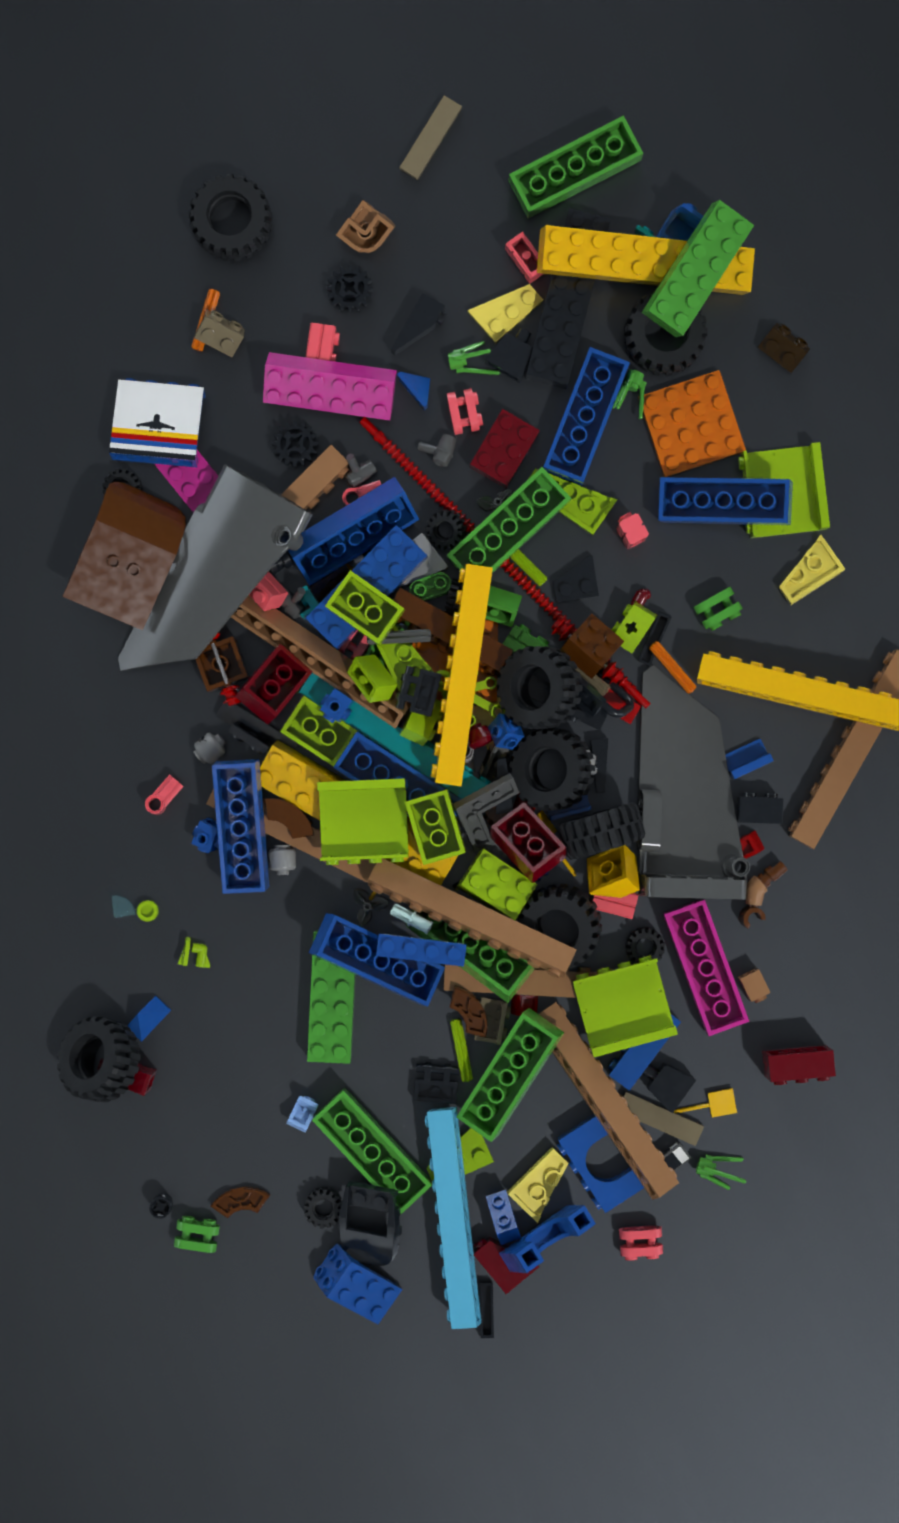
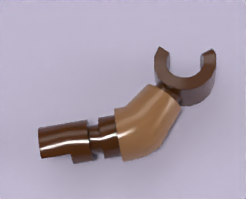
(756, 889)

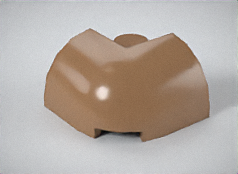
(366, 229)

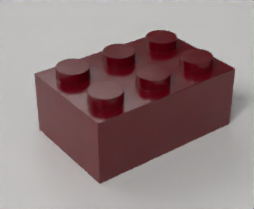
(504, 448)
(273, 684)
(528, 842)
(799, 1064)

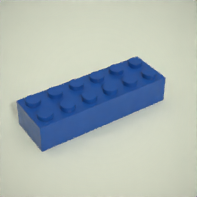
(586, 416)
(725, 501)
(353, 530)
(384, 568)
(369, 761)
(240, 826)
(356, 951)

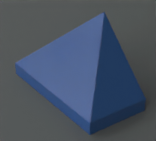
(417, 387)
(148, 1018)

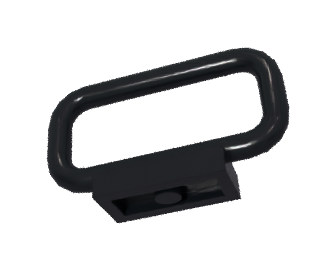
(593, 701)

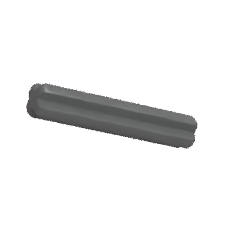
(405, 636)

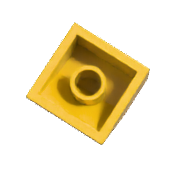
(613, 873)

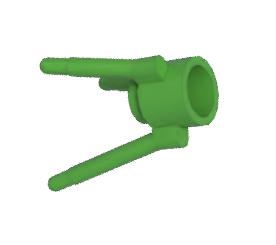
(458, 359)
(632, 382)
(706, 1168)

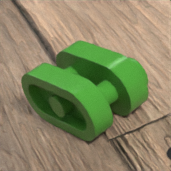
(431, 586)
(731, 611)
(190, 1225)

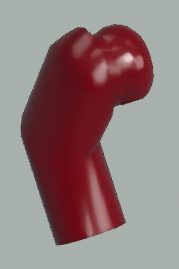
(641, 596)

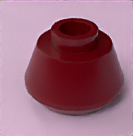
(479, 736)

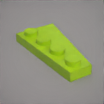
(586, 506)
(399, 656)

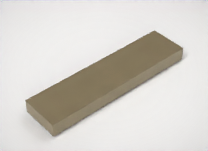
(430, 137)
(663, 1119)

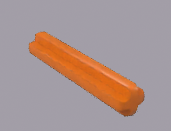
(210, 304)
(672, 666)

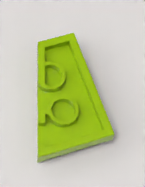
(474, 1152)

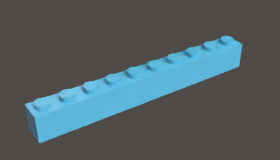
(453, 1218)

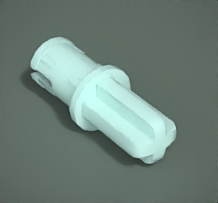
(411, 918)

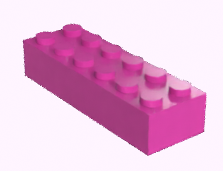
(329, 386)
(705, 967)

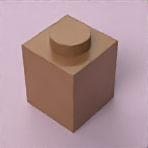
(754, 985)

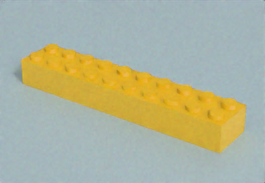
(627, 258)
(462, 675)
(799, 691)
(295, 781)

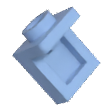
(302, 1113)

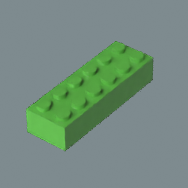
(575, 167)
(698, 268)
(511, 523)
(487, 965)
(330, 1013)
(510, 1074)
(371, 1148)

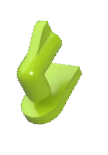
(200, 949)

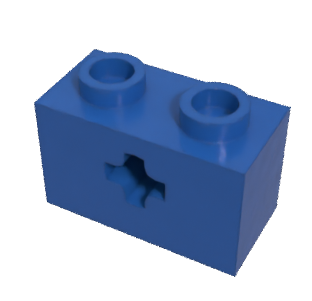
(503, 1217)

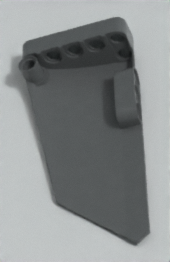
(217, 566)
(685, 799)

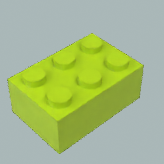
(365, 608)
(316, 733)
(435, 827)
(496, 885)

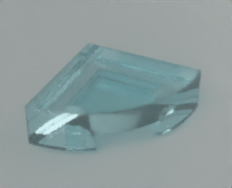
(122, 906)

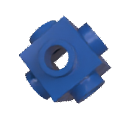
(342, 700)
(505, 732)
(206, 835)

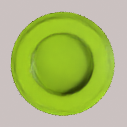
(147, 910)

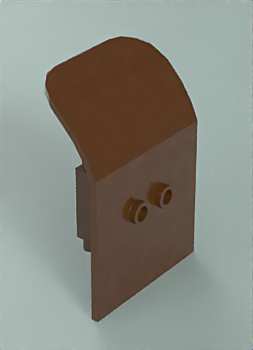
(127, 555)

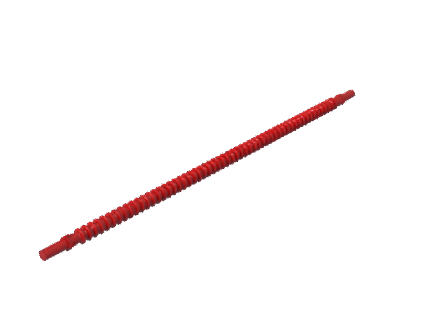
(513, 571)

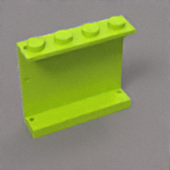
(809, 496)
(363, 821)
(624, 1006)

